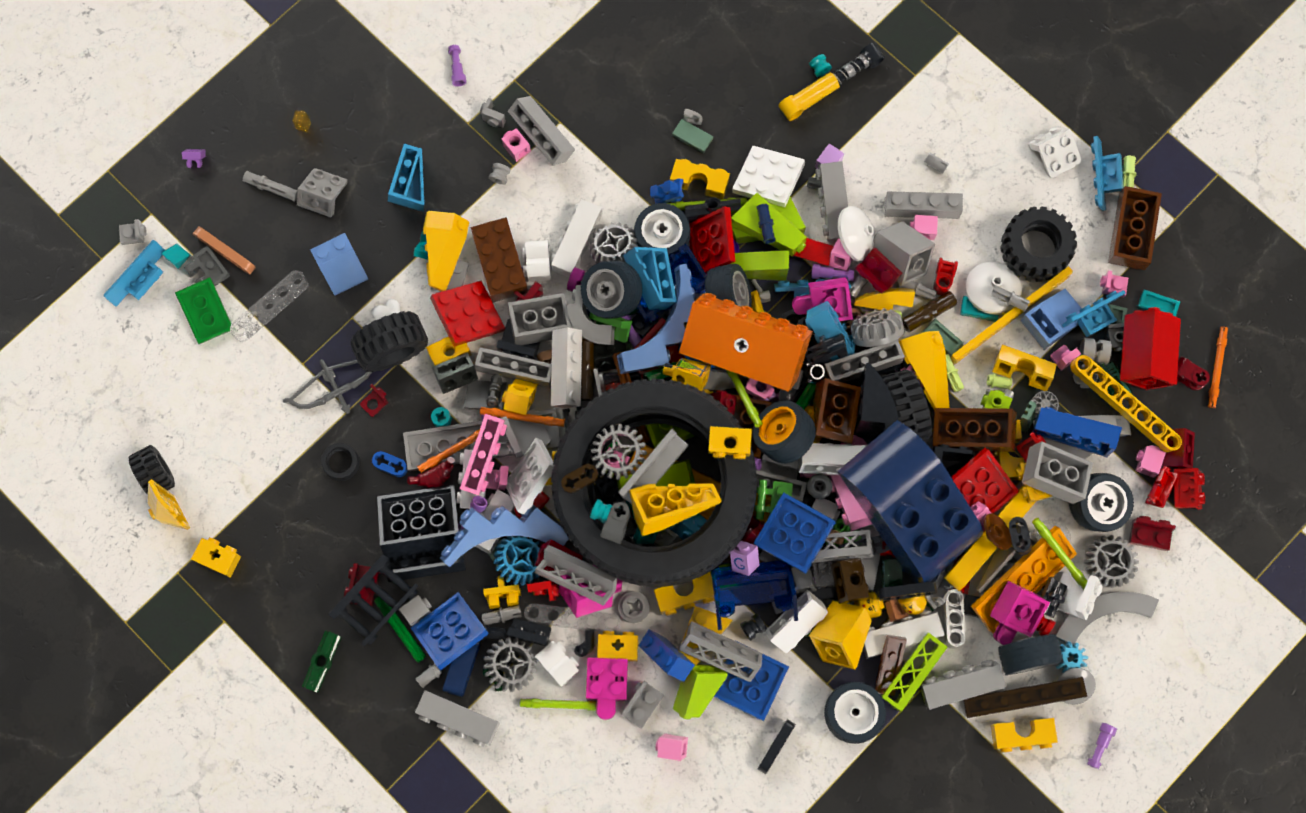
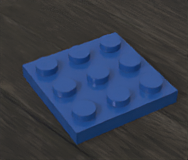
(794, 533)
(449, 631)
(754, 696)

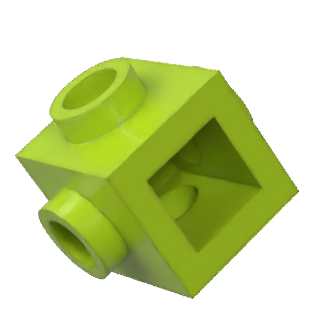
(996, 399)

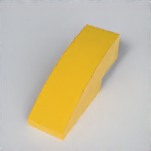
(894, 296)

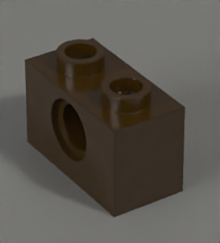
(842, 573)

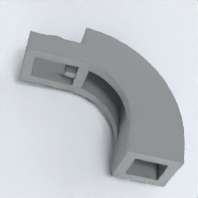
(580, 320)

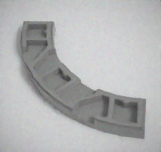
(1105, 605)

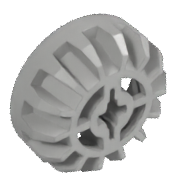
(877, 328)

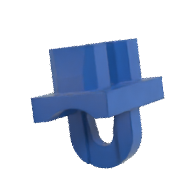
(673, 188)

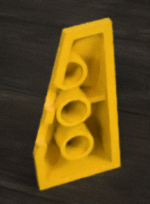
(445, 240)
(928, 360)
(165, 506)
(664, 506)

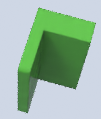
(621, 325)

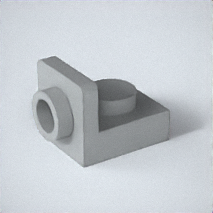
(132, 233)

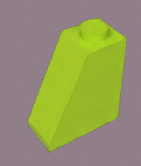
(698, 690)

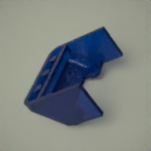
(765, 584)

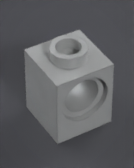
(416, 610)

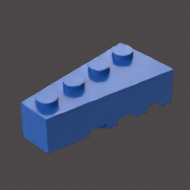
(1077, 431)

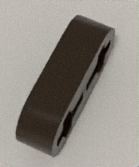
(582, 482)

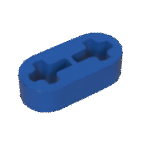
(388, 468)

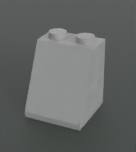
(906, 250)

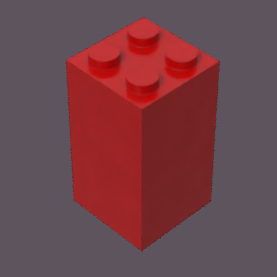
(1150, 349)

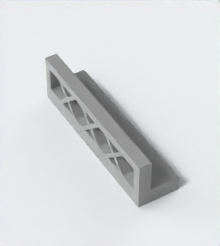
(656, 464)
(845, 553)
(580, 573)
(724, 648)

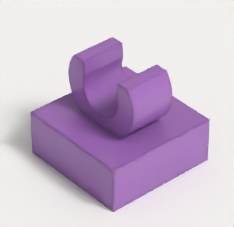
(194, 154)

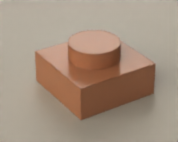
(895, 610)

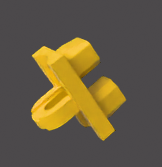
(510, 592)

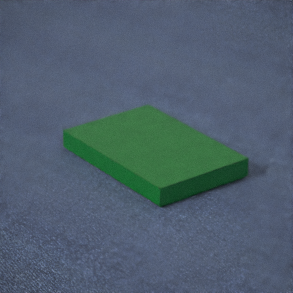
(204, 310)

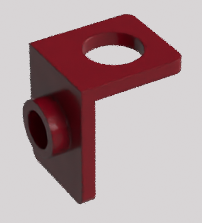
(377, 394)

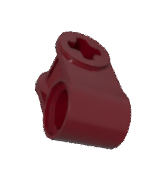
(1189, 373)

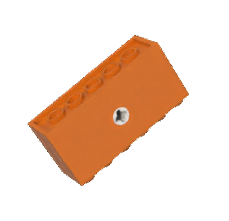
(745, 341)

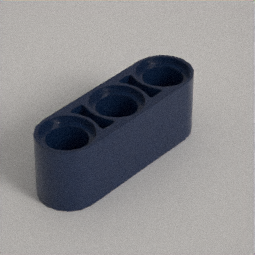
(460, 672)

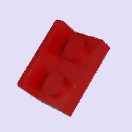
(1189, 488)
(541, 588)

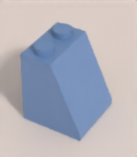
(339, 264)

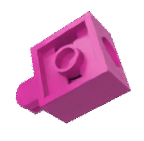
(834, 291)
(582, 605)
(1017, 612)
(606, 684)

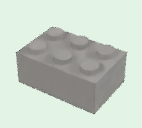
(537, 317)
(1057, 472)

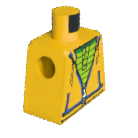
(689, 372)

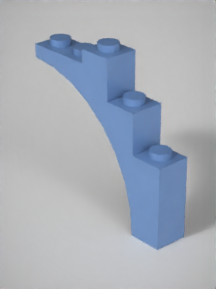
(654, 352)
(502, 523)

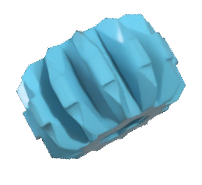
(1077, 654)

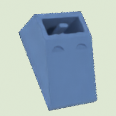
(1047, 318)

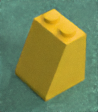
(841, 634)

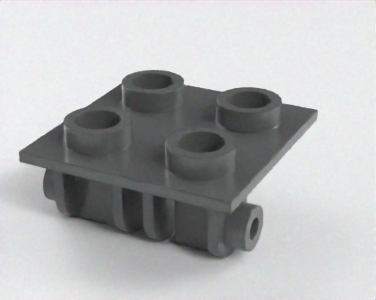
(485, 393)

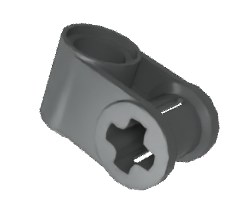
(615, 526)

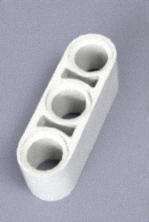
(950, 628)

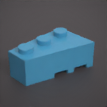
(407, 183)
(655, 276)
(825, 322)

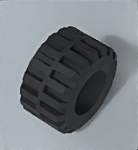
(150, 465)

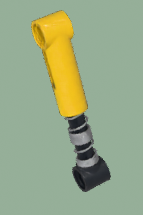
(795, 105)

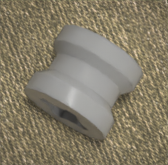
(499, 173)

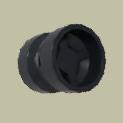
(753, 627)

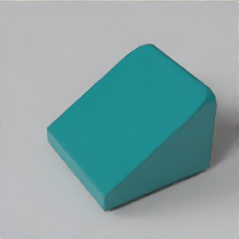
(176, 255)

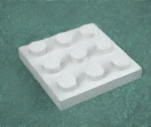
(770, 175)
(530, 476)

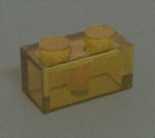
(301, 121)

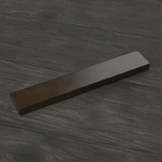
(1025, 697)

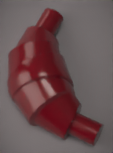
(435, 476)

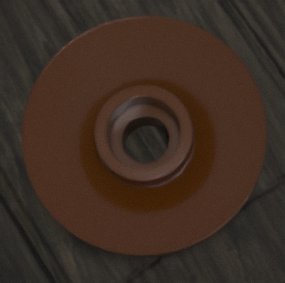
(997, 531)

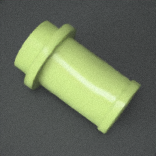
(999, 381)

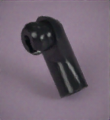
(587, 646)

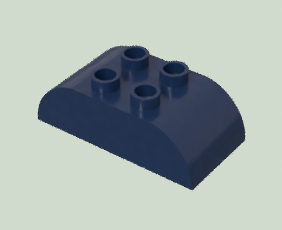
(912, 502)

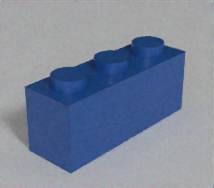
(666, 655)

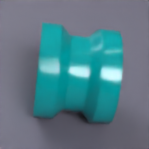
(820, 65)
(444, 420)
(601, 511)

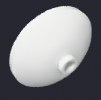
(856, 233)
(981, 284)

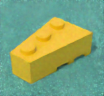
(708, 620)

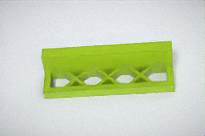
(918, 675)

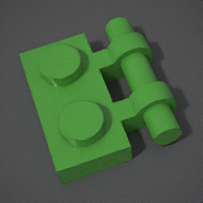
(776, 492)

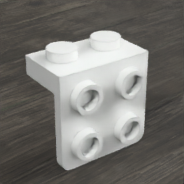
(1057, 150)
(1079, 601)

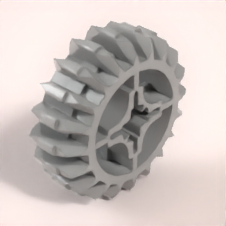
(601, 243)
(610, 453)
(1121, 548)
(508, 646)

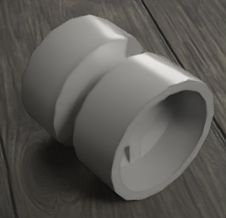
(1097, 351)

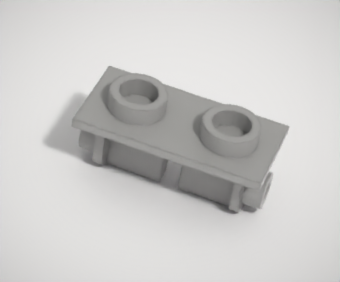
(942, 592)

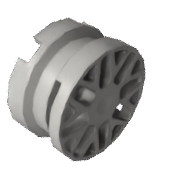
(1045, 399)

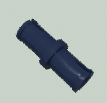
(766, 223)

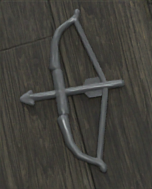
(329, 375)

